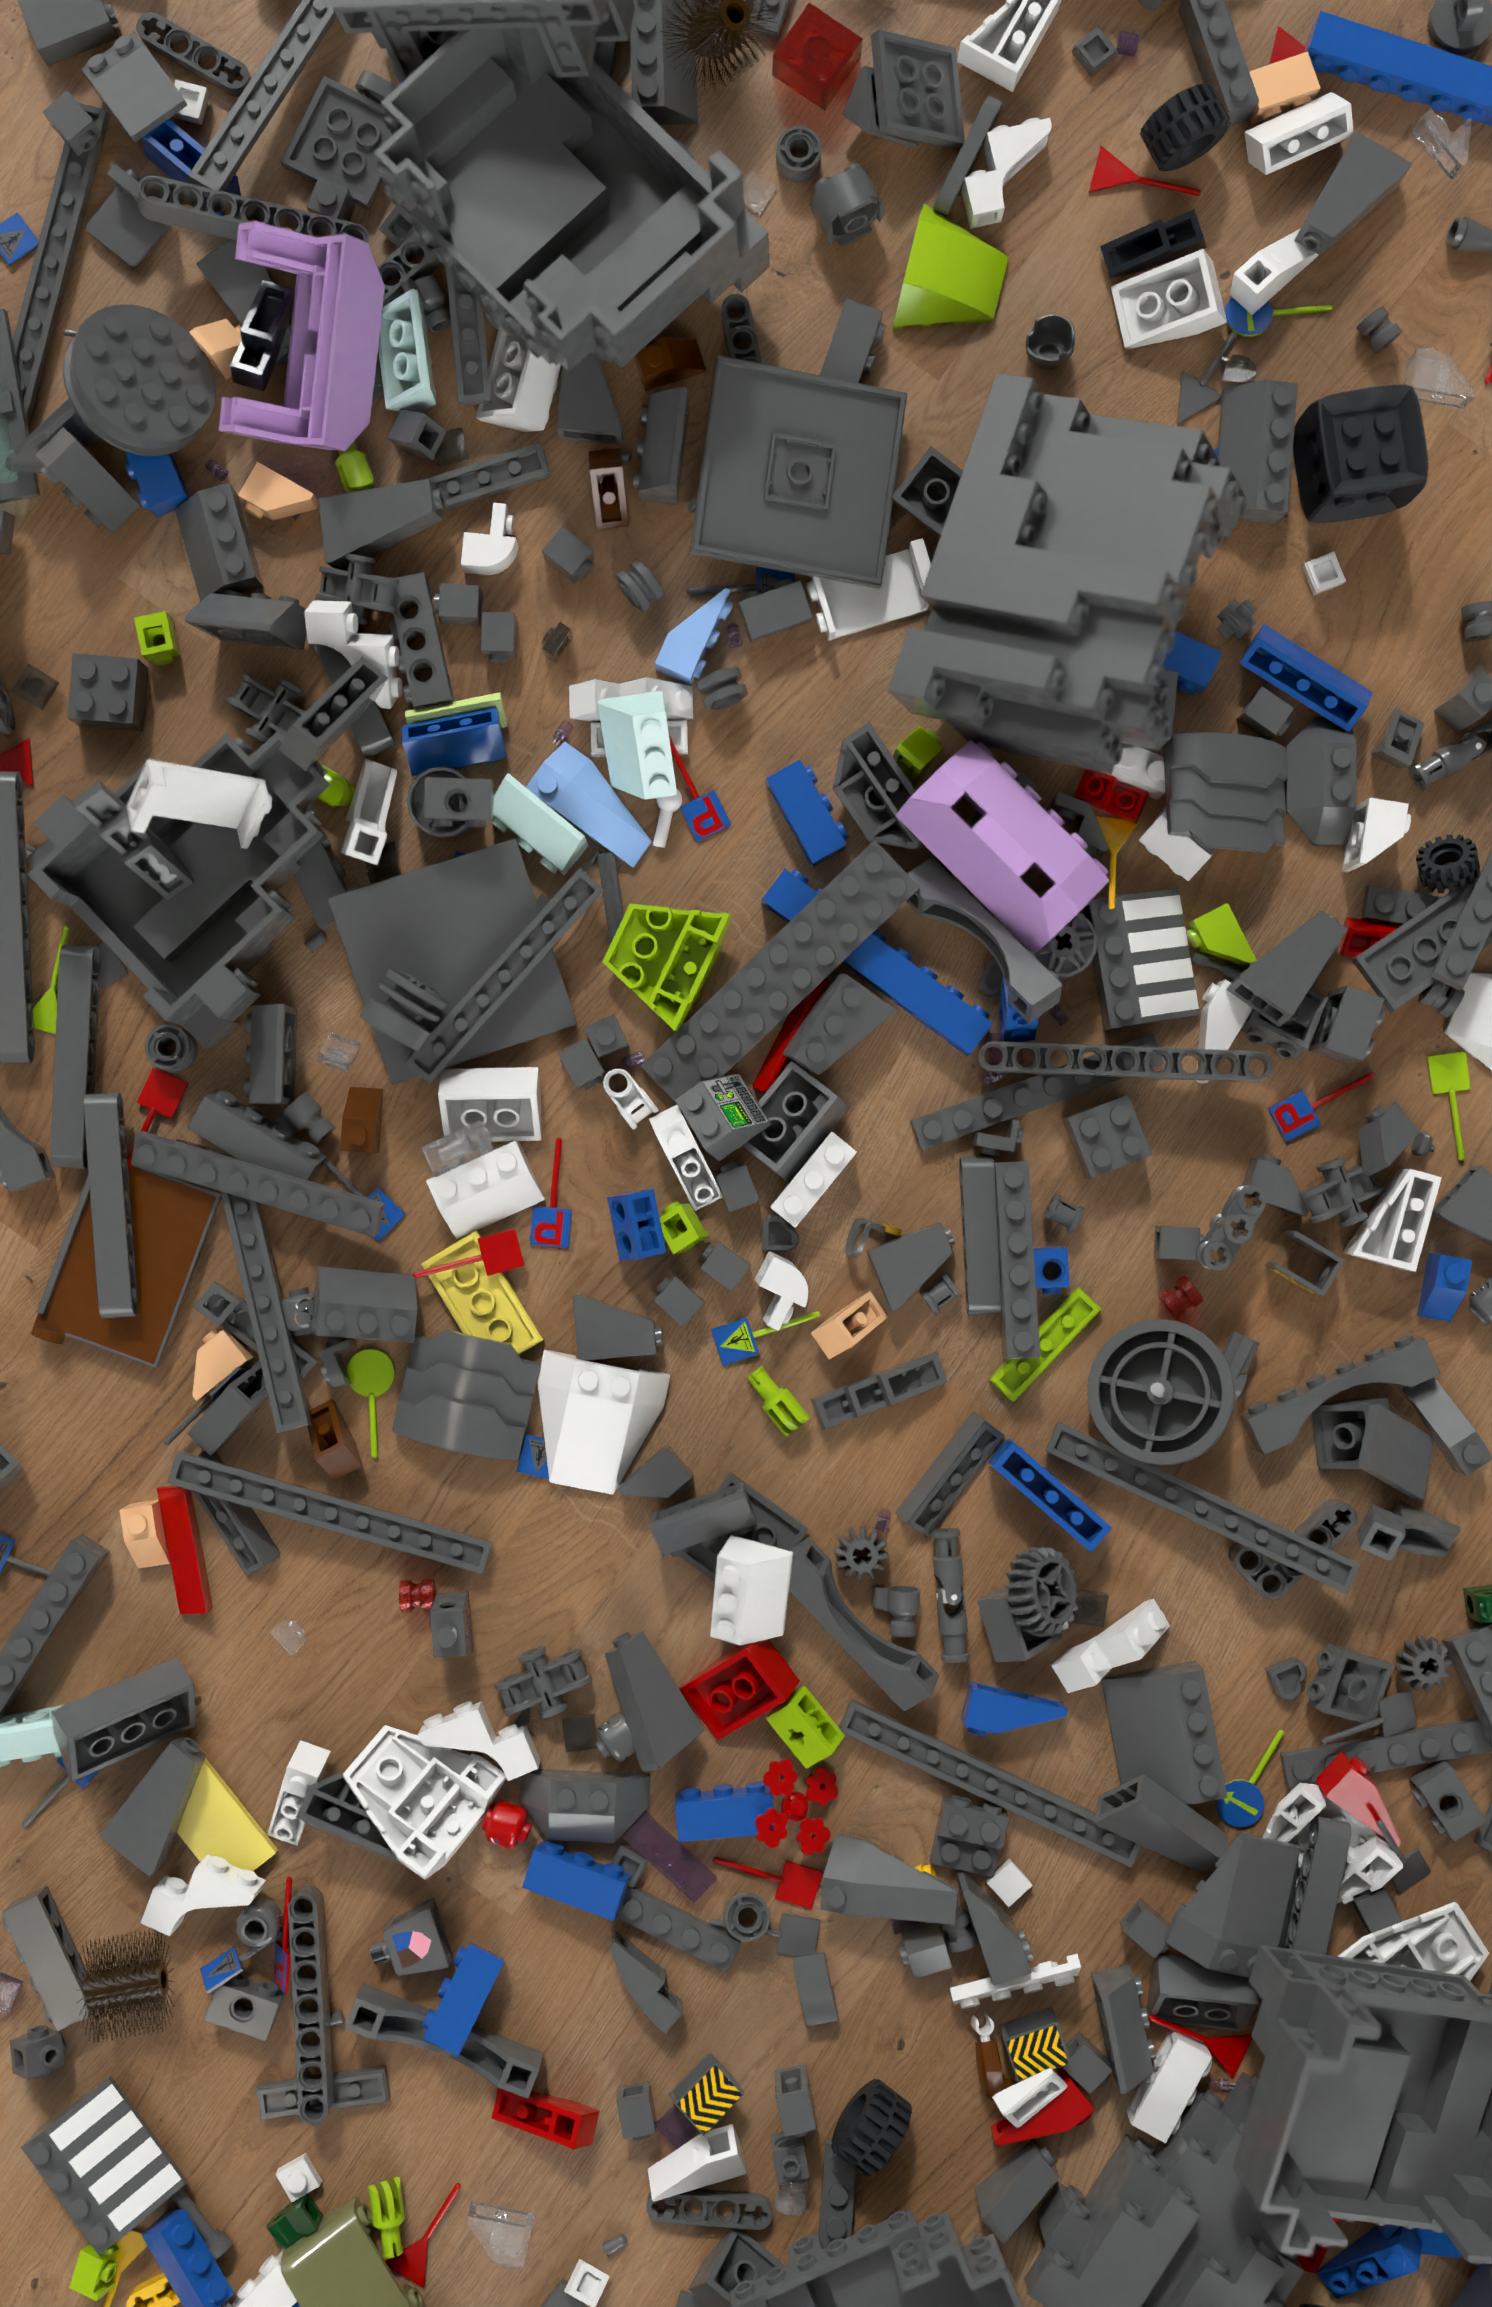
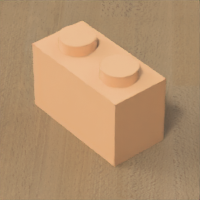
(1284, 86)

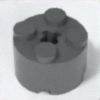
(846, 205)

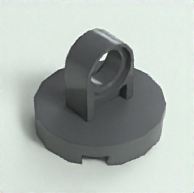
(1460, 24)

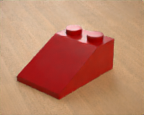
(740, 1687)

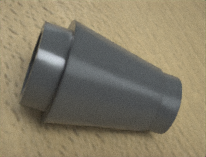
(1469, 236)

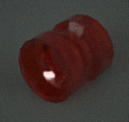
(1180, 1297)
(416, 1595)

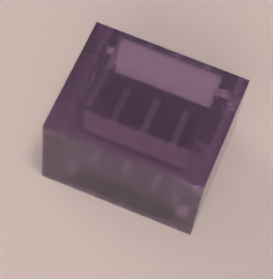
(1127, 43)

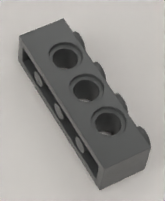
(415, 591)

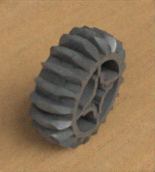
(1042, 1591)

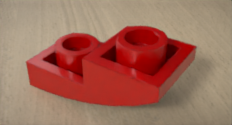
(1111, 796)

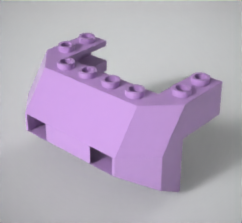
(330, 340)
(1004, 845)

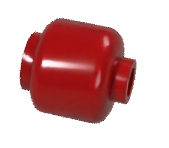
(506, 1825)

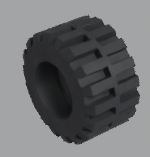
(1185, 127)
(871, 2127)

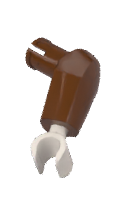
(988, 2060)

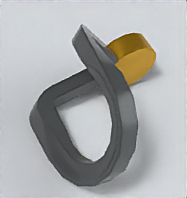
(869, 1224)

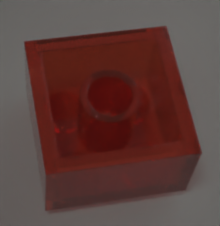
(817, 56)

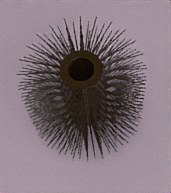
(713, 30)
(124, 1985)

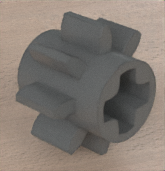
(1236, 619)

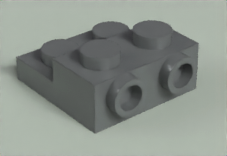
(1295, 1034)
(1349, 1683)
(969, 1835)

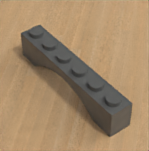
(1028, 983)
(21, 1160)
(1017, 1264)
(1279, 1421)
(48, 1608)
(897, 1670)
(394, 2019)

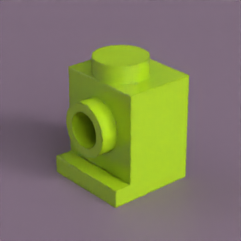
(150, 630)
(677, 1238)
(95, 2272)

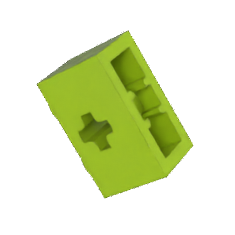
(805, 1727)

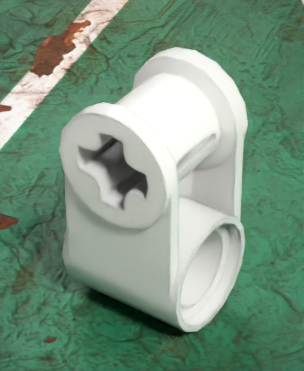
(630, 1099)

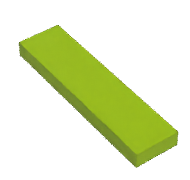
(1054, 1336)

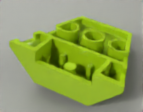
(949, 275)
(667, 956)

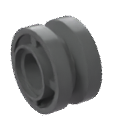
(798, 139)
(639, 585)
(722, 688)
(159, 1040)
(757, 1928)

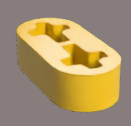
(154, 2288)

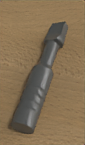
(1227, 969)

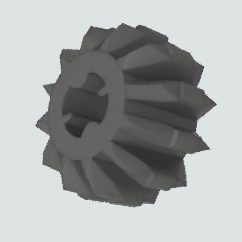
(862, 1564)
(1423, 1675)

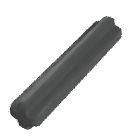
(611, 892)

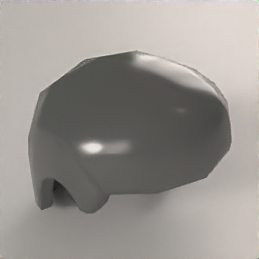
(1050, 341)

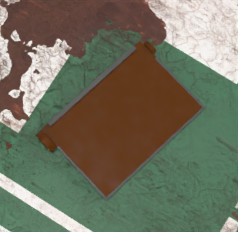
(168, 1236)

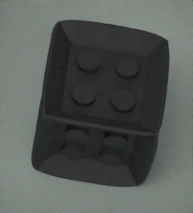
(1360, 453)

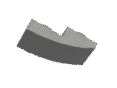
(815, 1989)

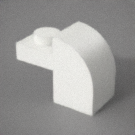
(494, 552)
(788, 1285)

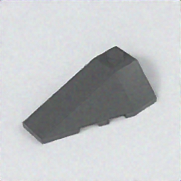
(879, 1885)

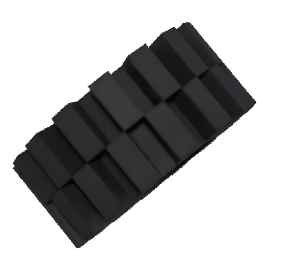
(1440, 876)

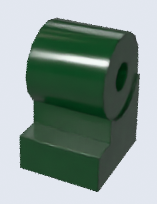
(1479, 1603)
(295, 2221)

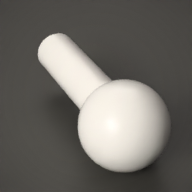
(667, 806)

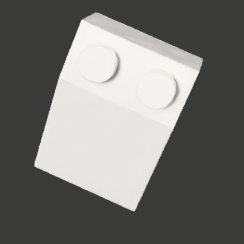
(1169, 301)

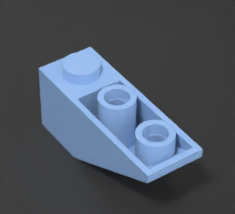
(688, 642)

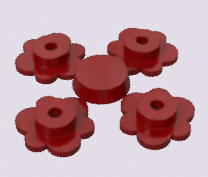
(796, 1806)

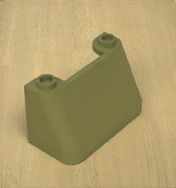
(343, 2265)

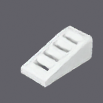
(1029, 2096)

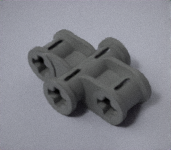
(358, 587)
(269, 709)
(1340, 1193)
(1237, 1216)
(543, 1682)

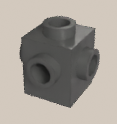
(37, 2052)

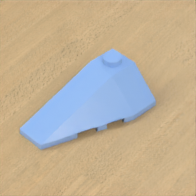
(586, 801)

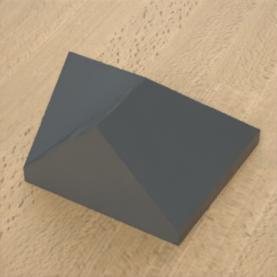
(863, 109)

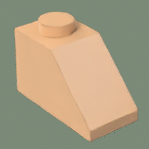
(219, 343)
(274, 495)
(849, 1325)
(217, 1360)
(145, 1533)

